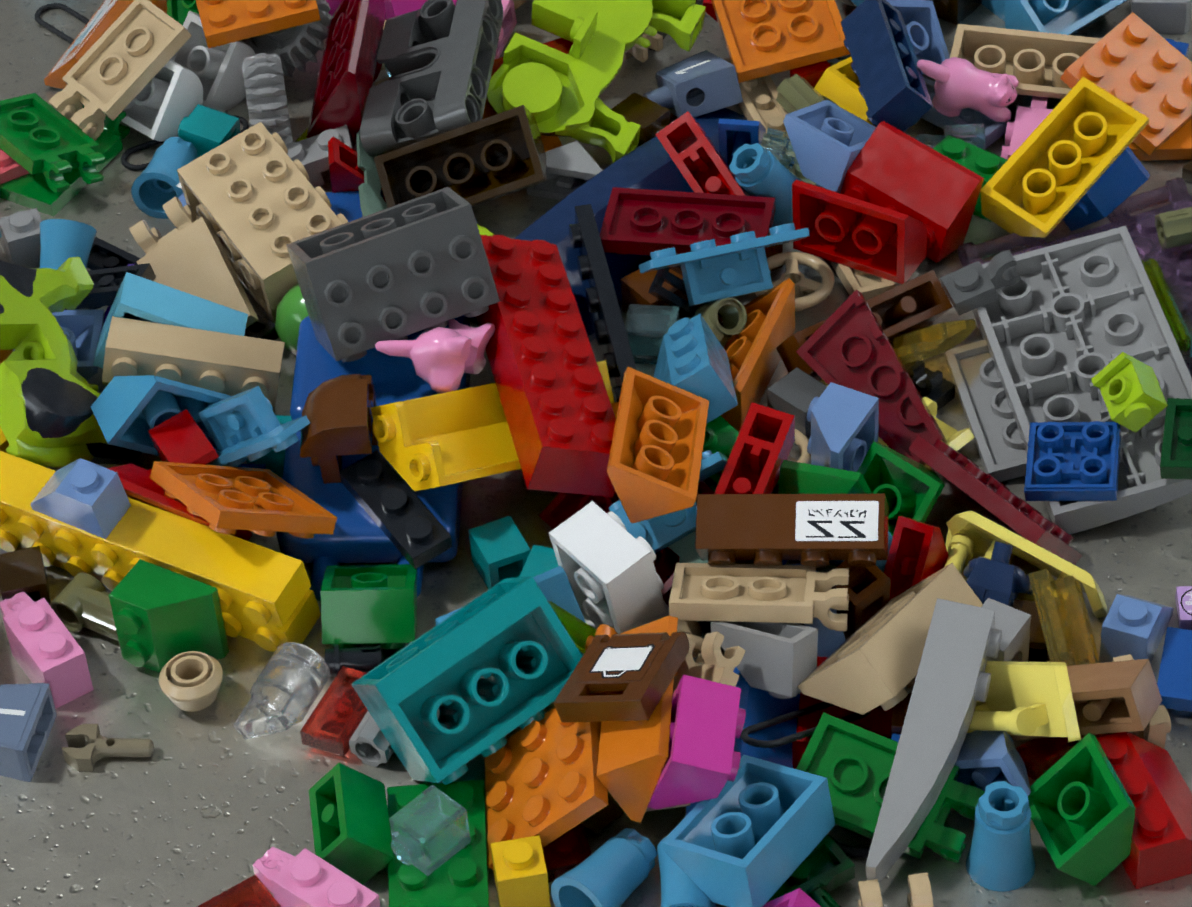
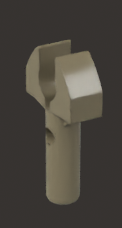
(97, 747)

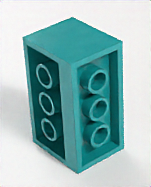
(503, 643)

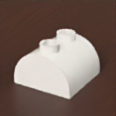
(216, 67)
(165, 102)

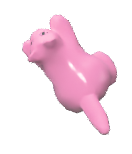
(964, 86)
(444, 353)

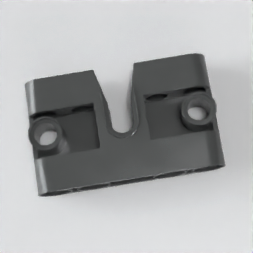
(438, 70)

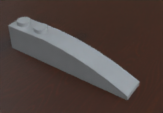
(935, 724)

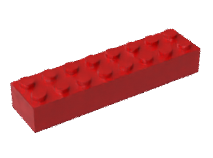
(547, 371)

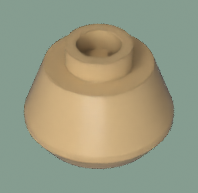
(191, 680)

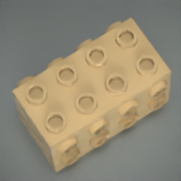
(256, 208)

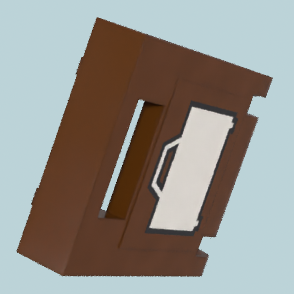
(625, 662)

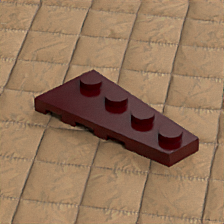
(858, 355)

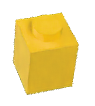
(520, 873)

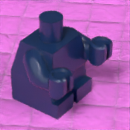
(996, 577)

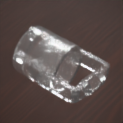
(283, 691)

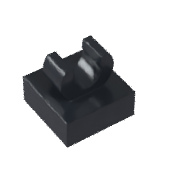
(932, 384)

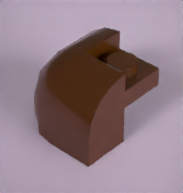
(338, 423)

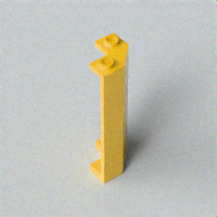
(451, 435)

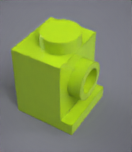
(1130, 391)

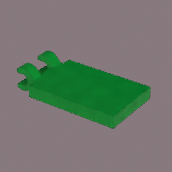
(47, 141)
(33, 189)
(857, 778)

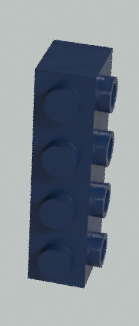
(885, 65)

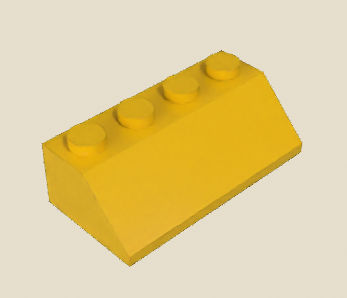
(1060, 161)

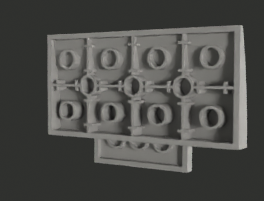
(1043, 347)

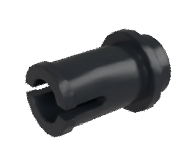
(360, 659)

